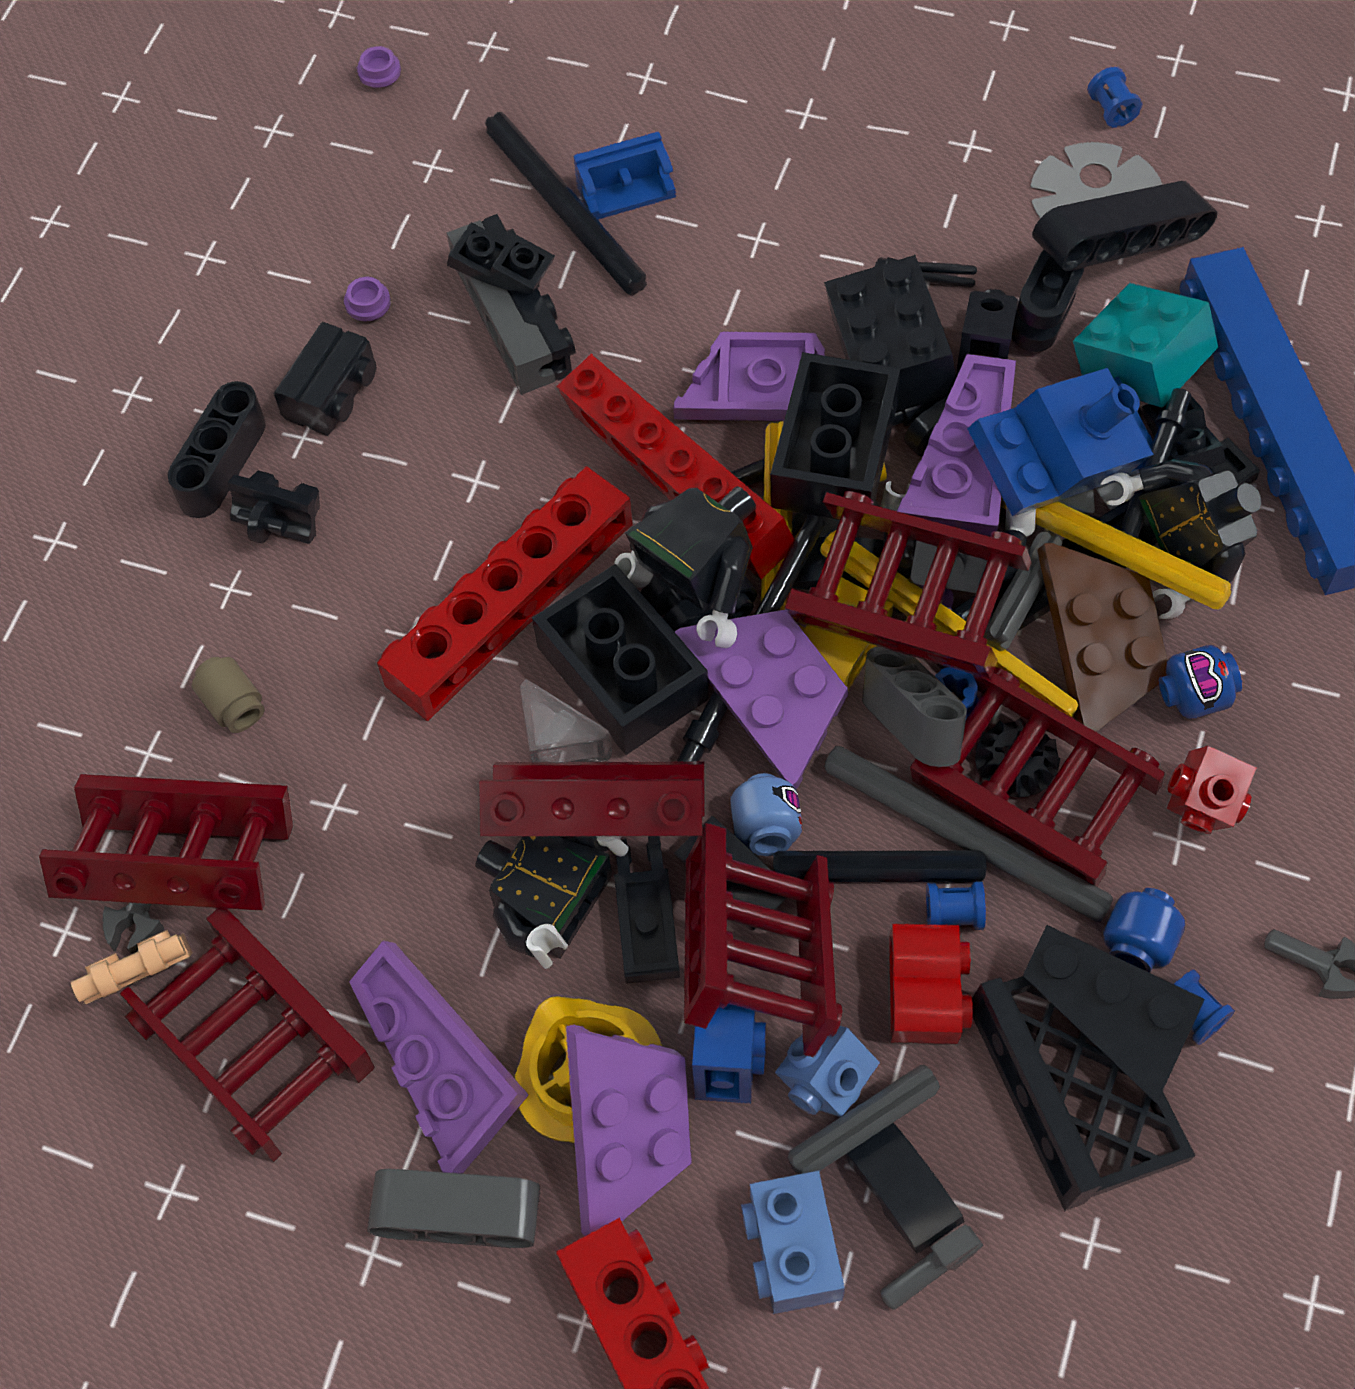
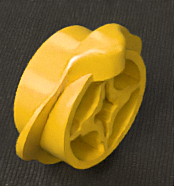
(547, 1040)

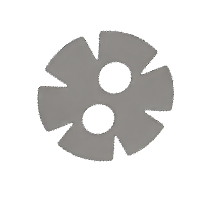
(1065, 180)

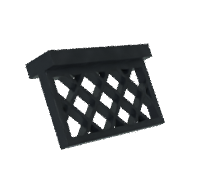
(1042, 1106)

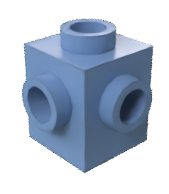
(832, 1077)

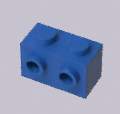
(728, 1055)

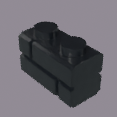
(326, 379)

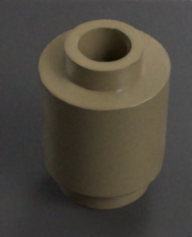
(228, 694)

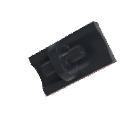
(272, 509)

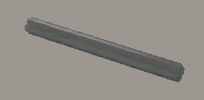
(969, 834)

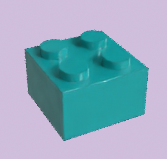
(1148, 341)

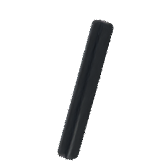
(887, 865)

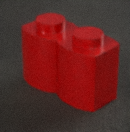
(927, 984)

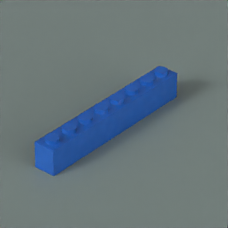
(1280, 414)

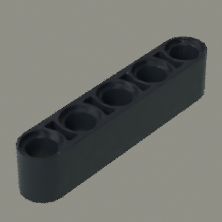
(1124, 225)

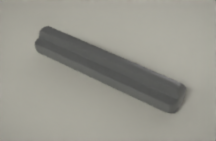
(1018, 598)
(864, 1121)

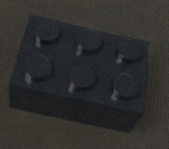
(891, 321)
(833, 433)
(621, 658)

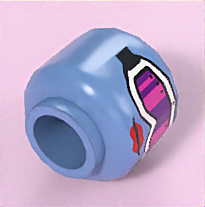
(766, 814)

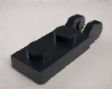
(646, 918)

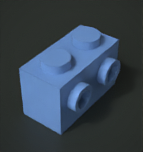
(794, 1241)

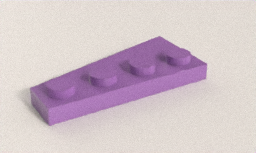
(951, 478)
(442, 1063)

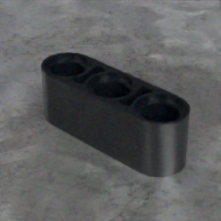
(216, 449)

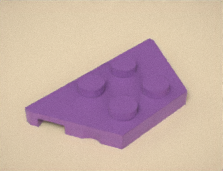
(746, 377)
(773, 687)
(625, 1122)

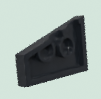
(1116, 1005)

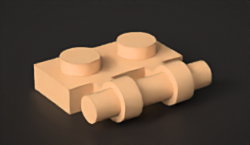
(112, 974)

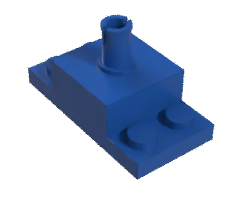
(1063, 440)

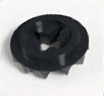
(1037, 771)

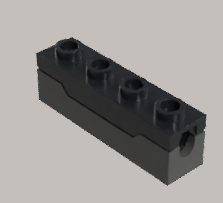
(520, 324)

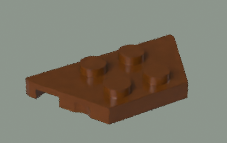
(1103, 632)

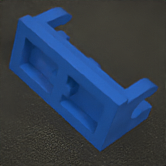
(624, 175)

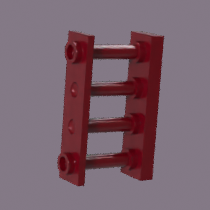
(917, 634)
(593, 799)
(169, 807)
(1035, 827)
(711, 945)
(264, 981)

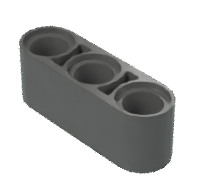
(914, 706)
(454, 1208)

